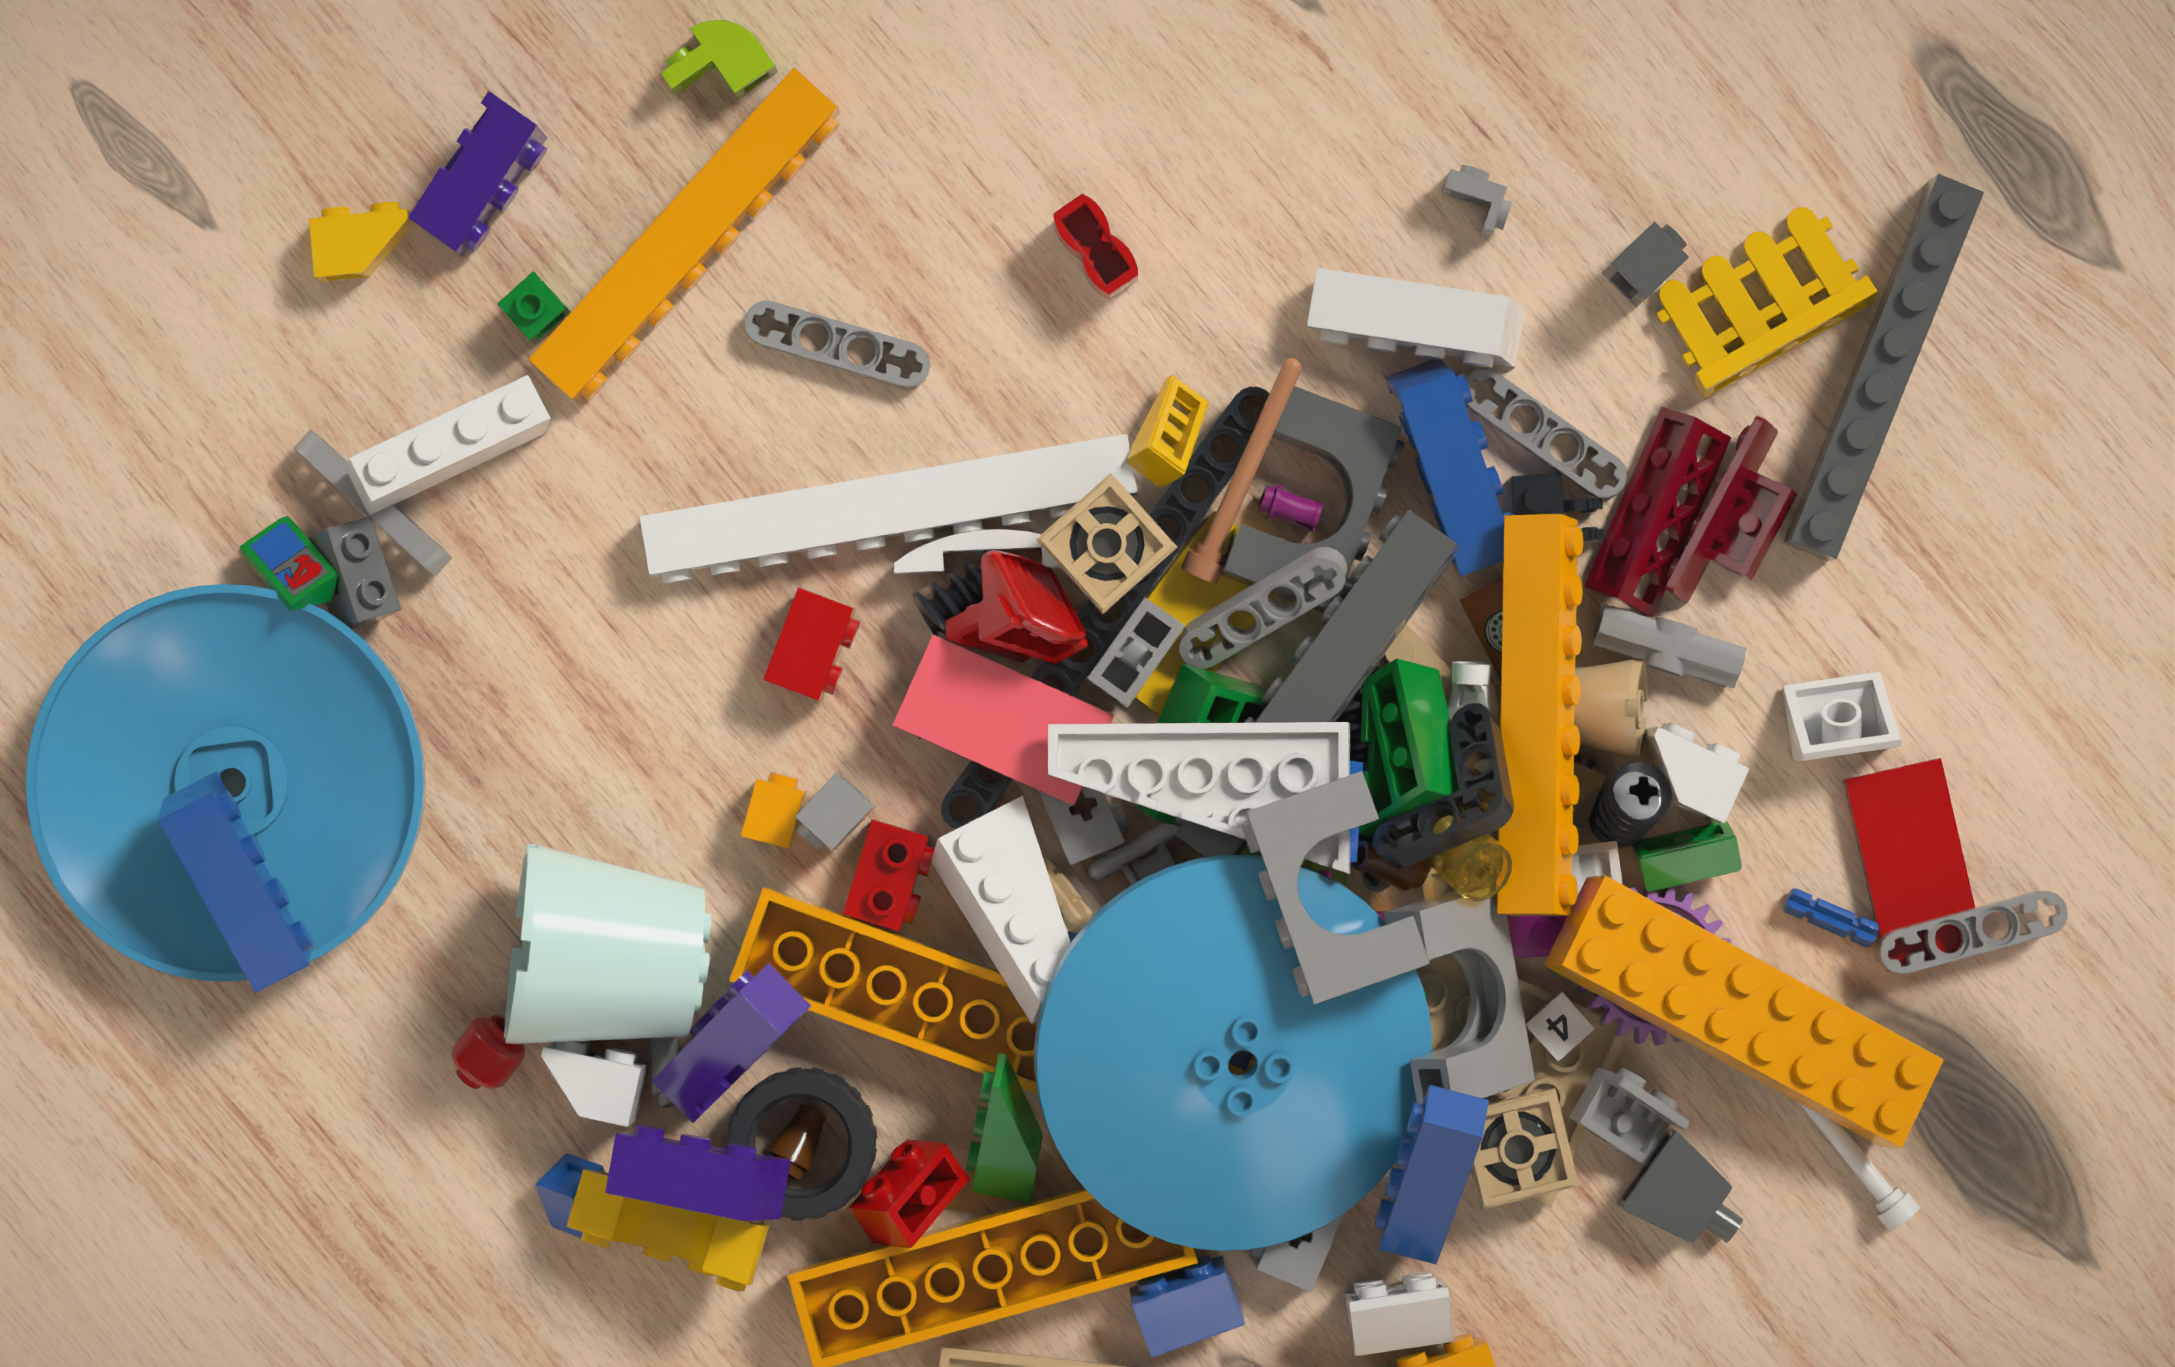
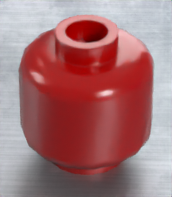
(483, 1054)

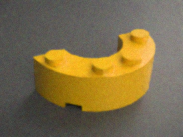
(707, 1241)

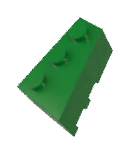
(1208, 698)
(1406, 739)

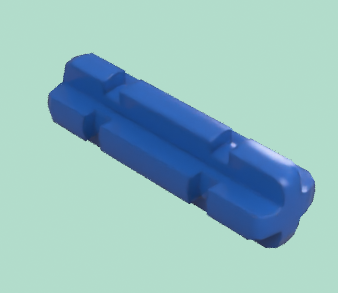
(1831, 917)

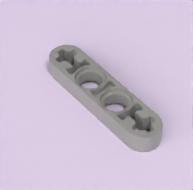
(839, 338)
(1547, 428)
(390, 519)
(1258, 603)
(1972, 934)

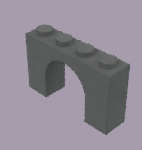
(1360, 452)

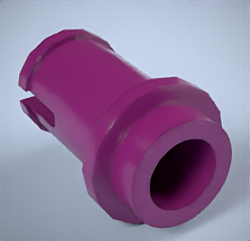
(1289, 507)

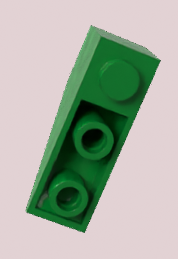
(1010, 1138)

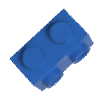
(1186, 1305)

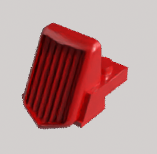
(1020, 613)

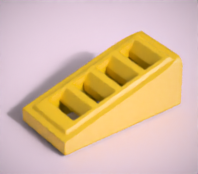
(1153, 456)

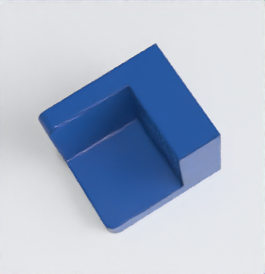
(559, 1189)

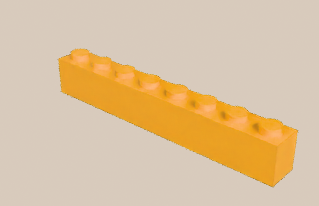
(685, 236)
(1539, 711)

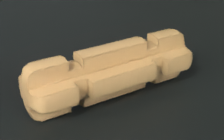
(1072, 908)

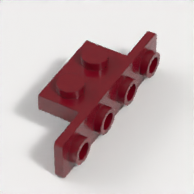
(1739, 518)

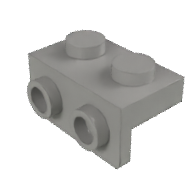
(1625, 1114)

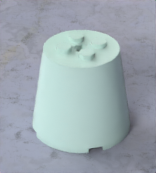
(603, 952)

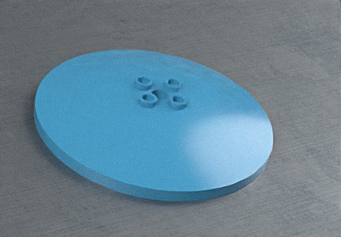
(207, 688)
(1143, 1042)

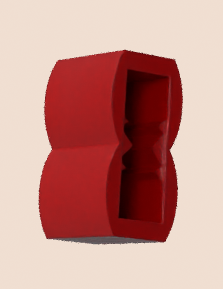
(1087, 235)

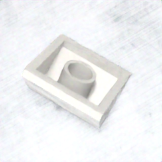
(1839, 717)

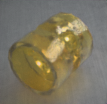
(1474, 868)

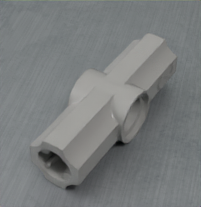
(1669, 646)

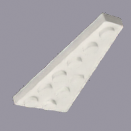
(1207, 769)

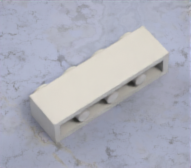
(448, 445)

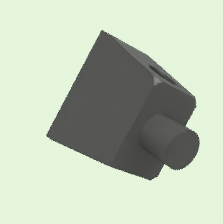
(1681, 1193)

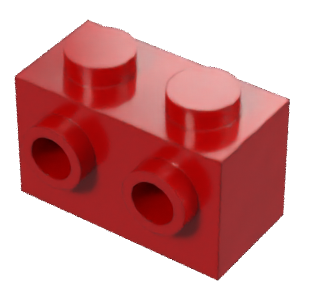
(811, 644)
(888, 875)
(908, 1193)

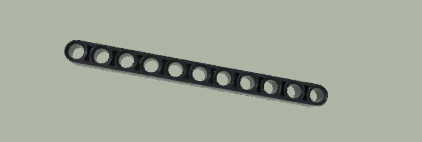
(1103, 634)

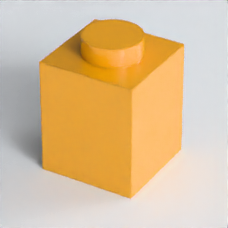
(774, 810)

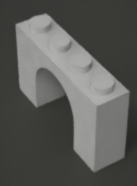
(1328, 960)
(1494, 1044)

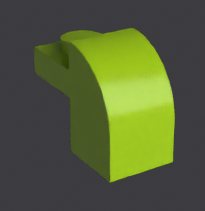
(724, 47)

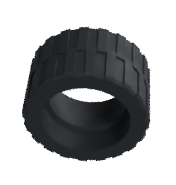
(854, 1114)

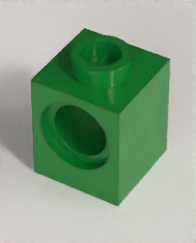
(534, 308)

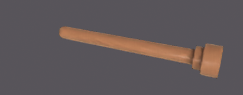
(1207, 557)

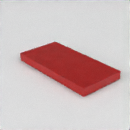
(1910, 851)

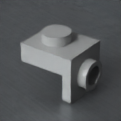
(1473, 186)

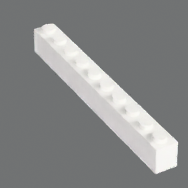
(880, 508)

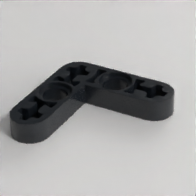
(1472, 798)

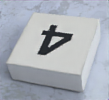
(1559, 1026)

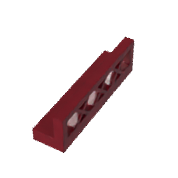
(1652, 506)

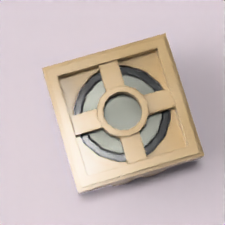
(1106, 543)
(1521, 1150)

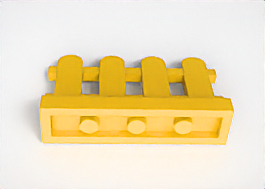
(1790, 300)

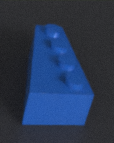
(1452, 461)
(235, 882)
(1430, 1173)

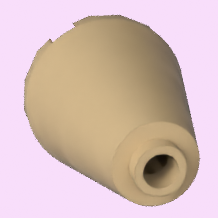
(1613, 707)

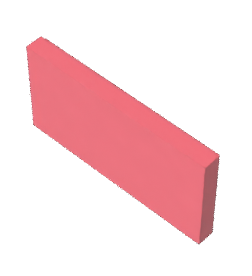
(991, 715)

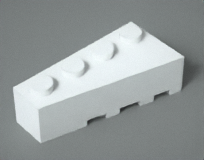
(1417, 317)
(1007, 898)

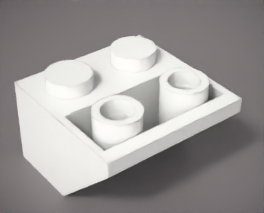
(1699, 777)
(598, 1083)
(1399, 1314)

